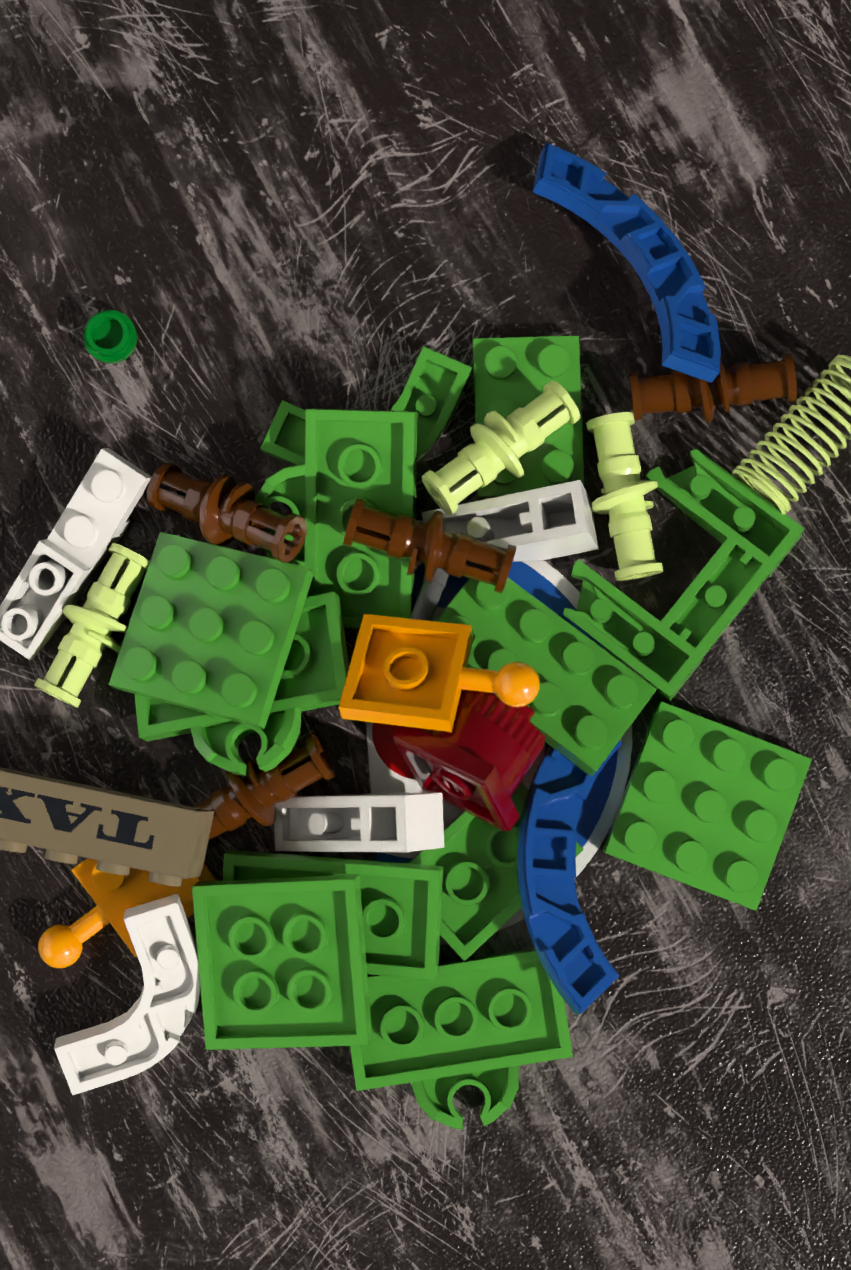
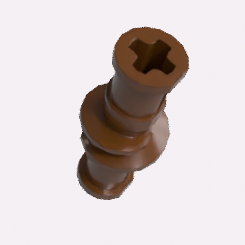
(733, 385)
(227, 512)
(429, 544)
(261, 790)

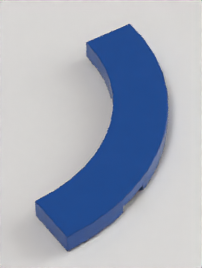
(651, 248)
(548, 885)

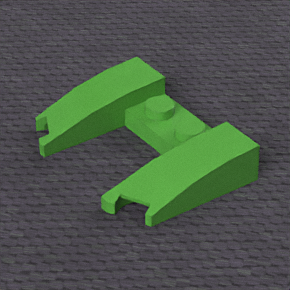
(753, 545)

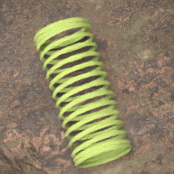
(760, 481)

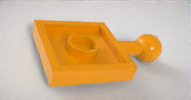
(415, 673)
(113, 894)

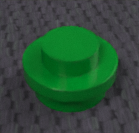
(110, 336)

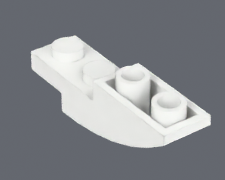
(72, 553)

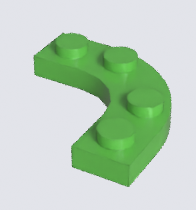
(430, 390)

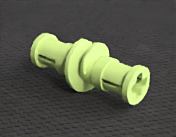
(500, 445)
(623, 496)
(94, 625)

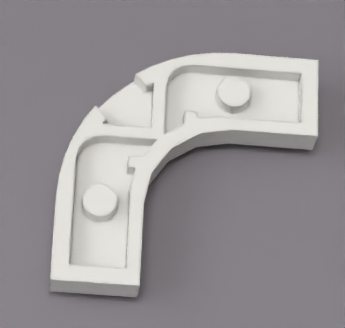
(158, 1016)

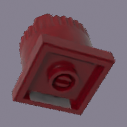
(478, 760)

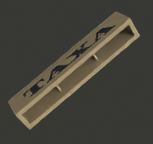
(103, 826)

